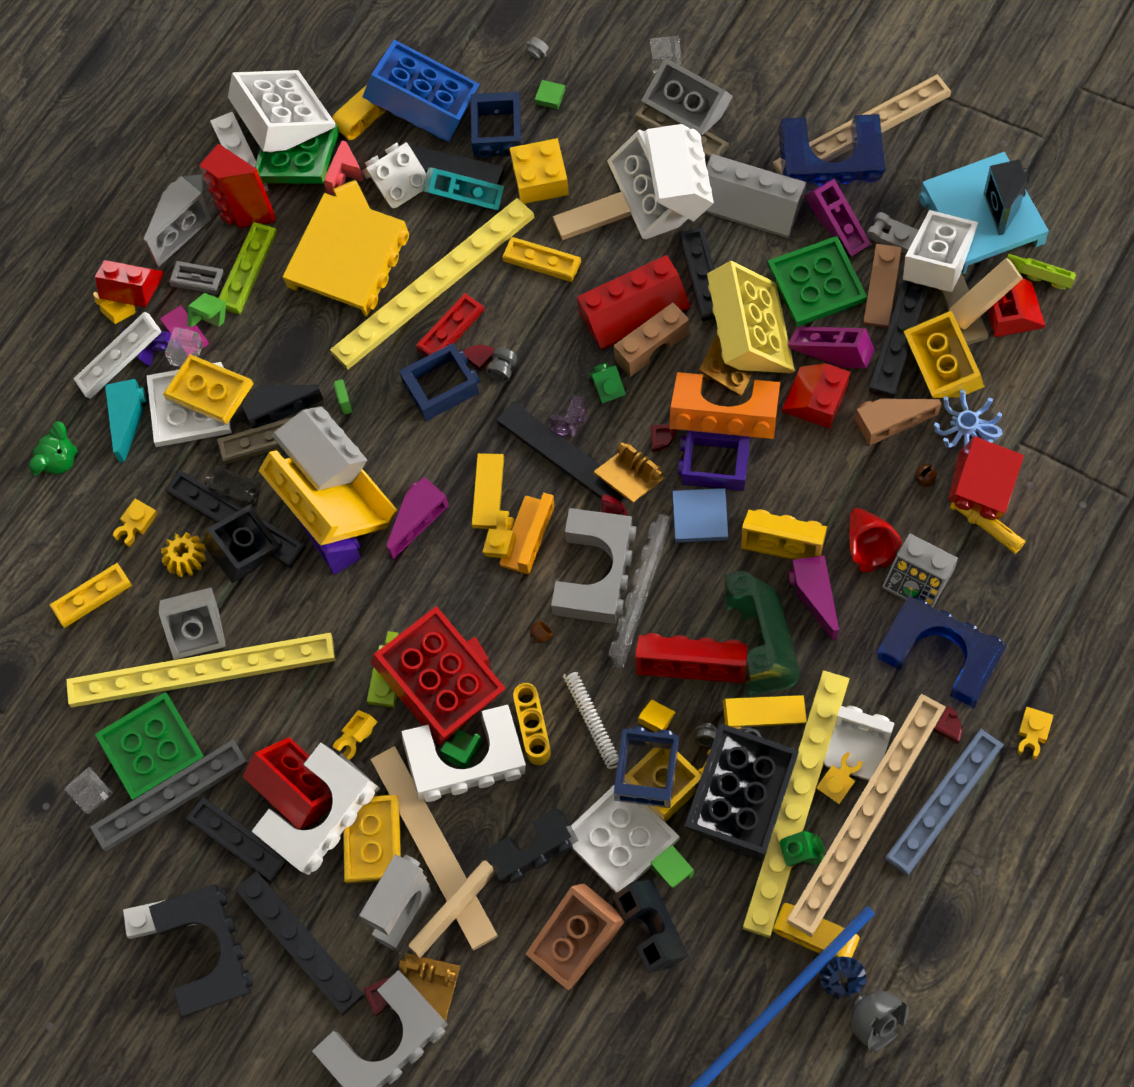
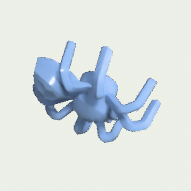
(968, 423)

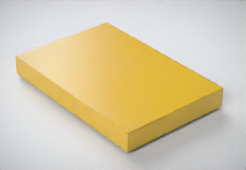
(208, 389)
(372, 840)

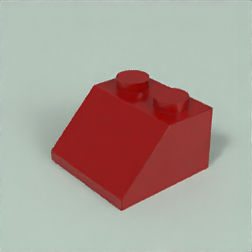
(127, 283)
(817, 393)

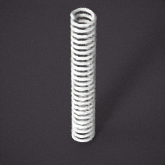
(593, 718)

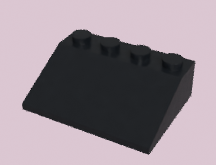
(741, 791)

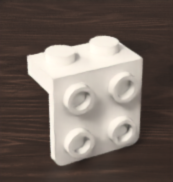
(396, 174)
(861, 736)

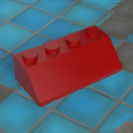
(236, 189)
(630, 301)
(691, 658)

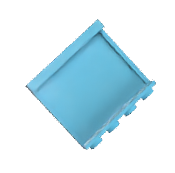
(962, 196)

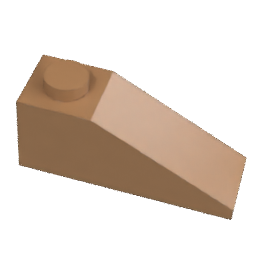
(882, 285)
(890, 416)

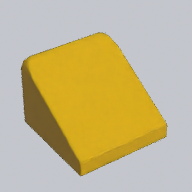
(656, 716)

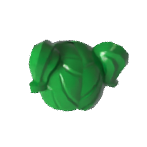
(45, 453)

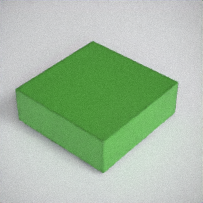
(550, 94)
(342, 396)

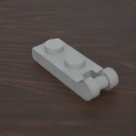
(899, 233)

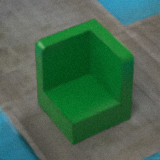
(462, 749)

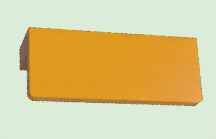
(529, 532)

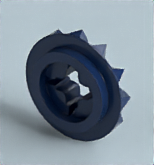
(850, 968)

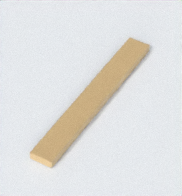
(891, 113)
(432, 845)

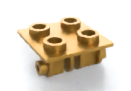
(715, 369)
(630, 473)
(432, 979)

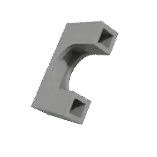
(602, 599)
(397, 902)
(420, 1026)

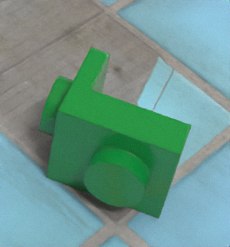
(607, 382)
(802, 848)

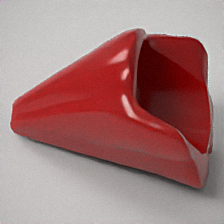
(872, 541)

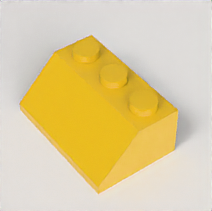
(944, 357)
(782, 535)

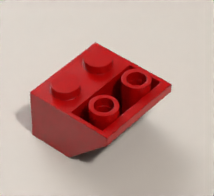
(1016, 311)

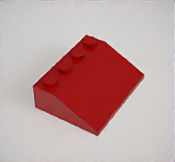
(437, 675)

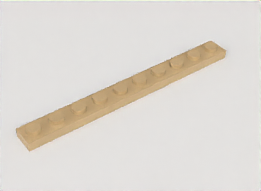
(865, 816)

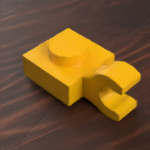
(500, 540)
(355, 731)

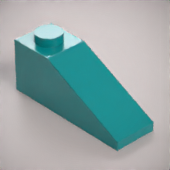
(463, 188)
(125, 412)

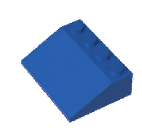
(420, 90)

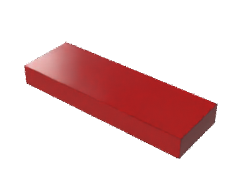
(451, 325)

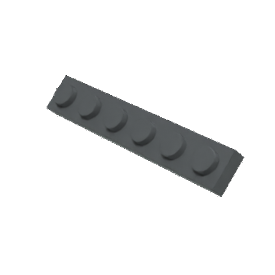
(169, 795)

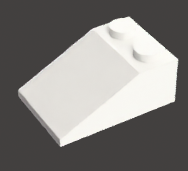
(939, 251)

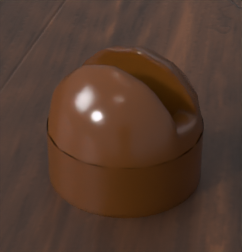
(929, 479)
(541, 632)

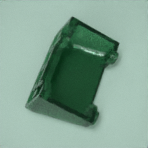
(774, 663)

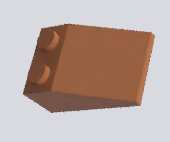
(575, 935)

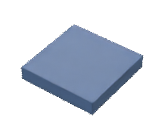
(700, 515)

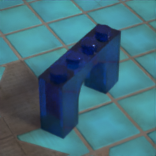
(802, 164)
(919, 621)

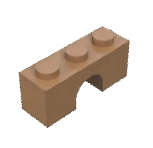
(636, 348)

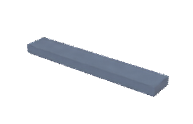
(943, 802)

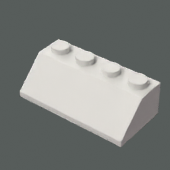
(679, 170)
(634, 178)

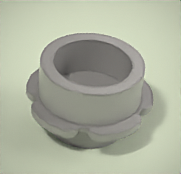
(537, 48)

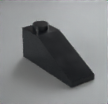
(273, 402)

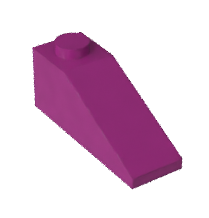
(837, 216)
(834, 345)
(418, 510)
(815, 592)

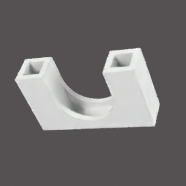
(436, 778)
(349, 793)

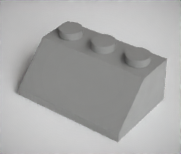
(686, 97)
(320, 449)

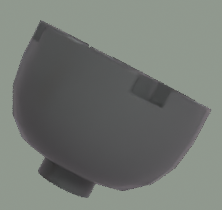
(877, 1017)

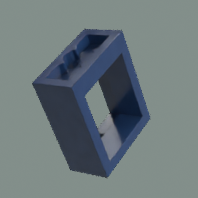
(495, 104)
(448, 399)
(643, 794)

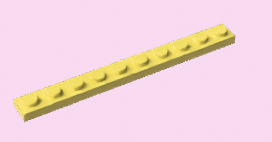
(432, 284)
(200, 670)
(796, 802)

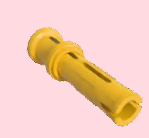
(994, 528)

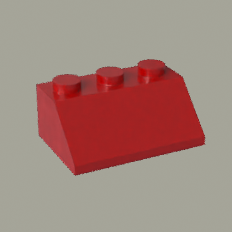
(288, 784)

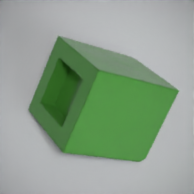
(207, 309)
(671, 867)

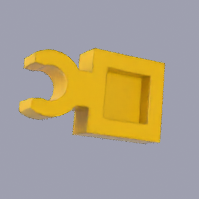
(114, 310)
(135, 519)
(1035, 728)
(837, 781)

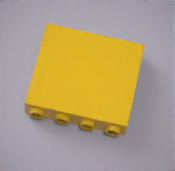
(347, 253)
(329, 512)

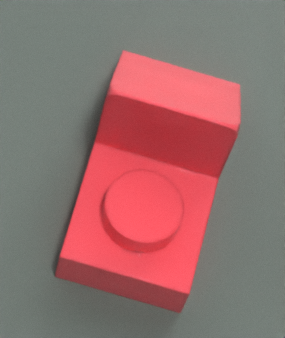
(342, 166)

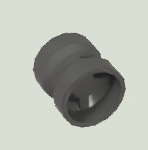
(501, 364)

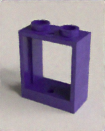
(712, 480)

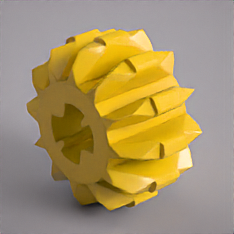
(183, 554)

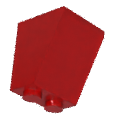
(985, 478)

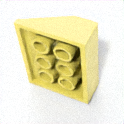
(749, 320)

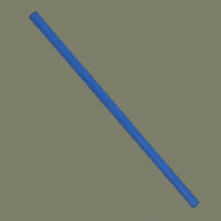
(784, 998)

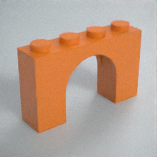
(751, 419)

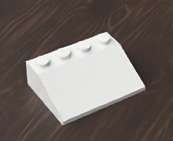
(278, 108)

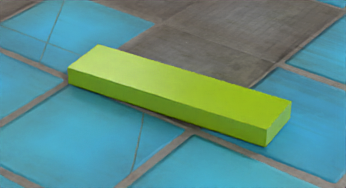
(247, 267)

